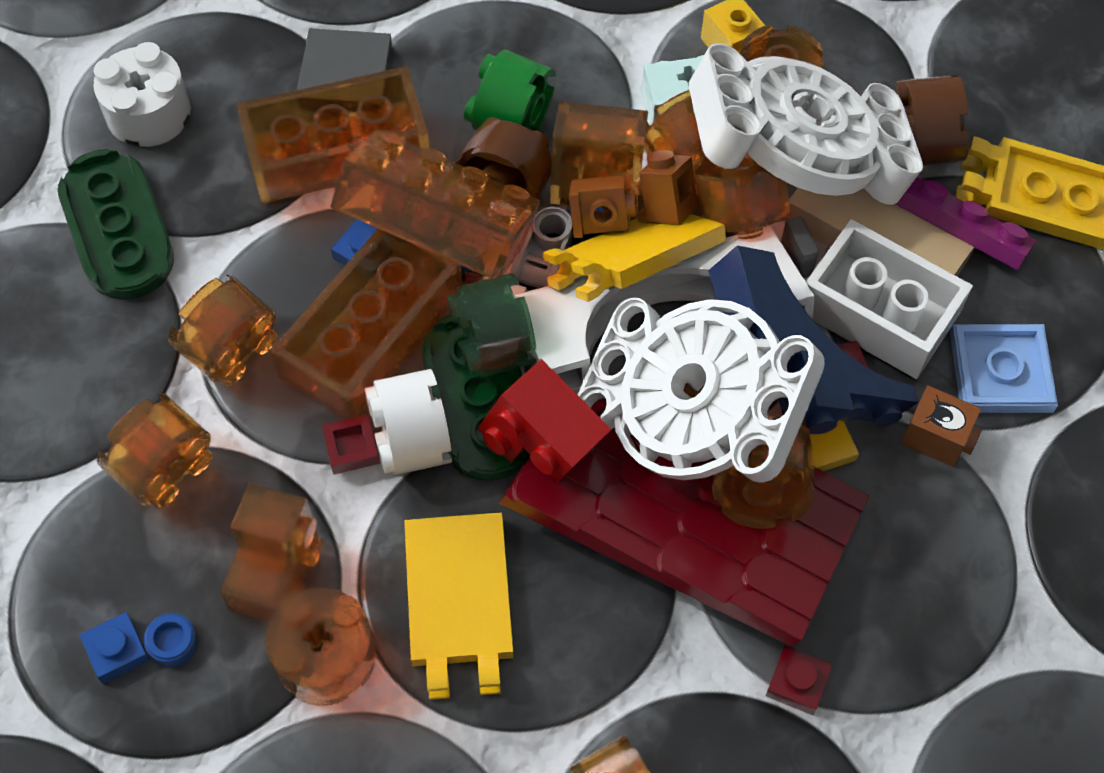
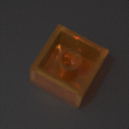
(596, 144)

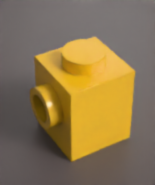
(729, 23)

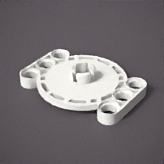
(699, 349)

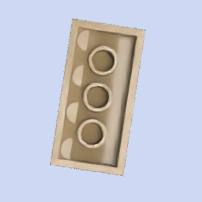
(830, 214)

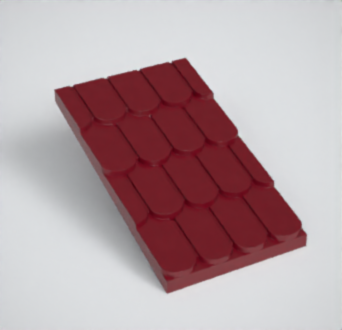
(686, 542)

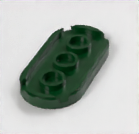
(115, 224)
(467, 403)

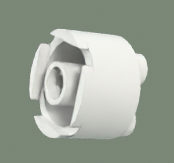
(142, 95)
(411, 423)

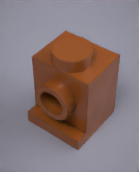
(667, 188)
(592, 193)

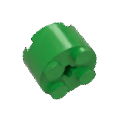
(511, 91)

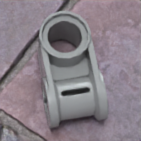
(529, 261)

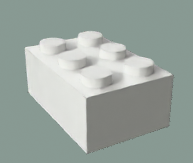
(885, 298)

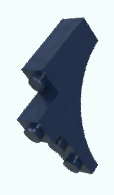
(846, 387)

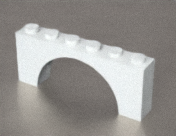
(570, 327)

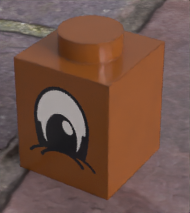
(943, 427)

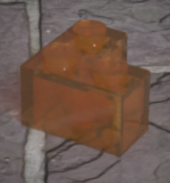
(275, 548)

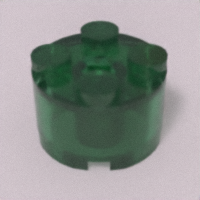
(493, 326)

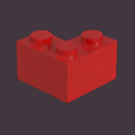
(544, 420)

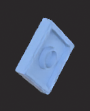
(1003, 367)

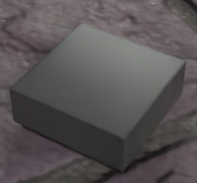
(800, 245)

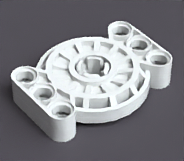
(803, 125)

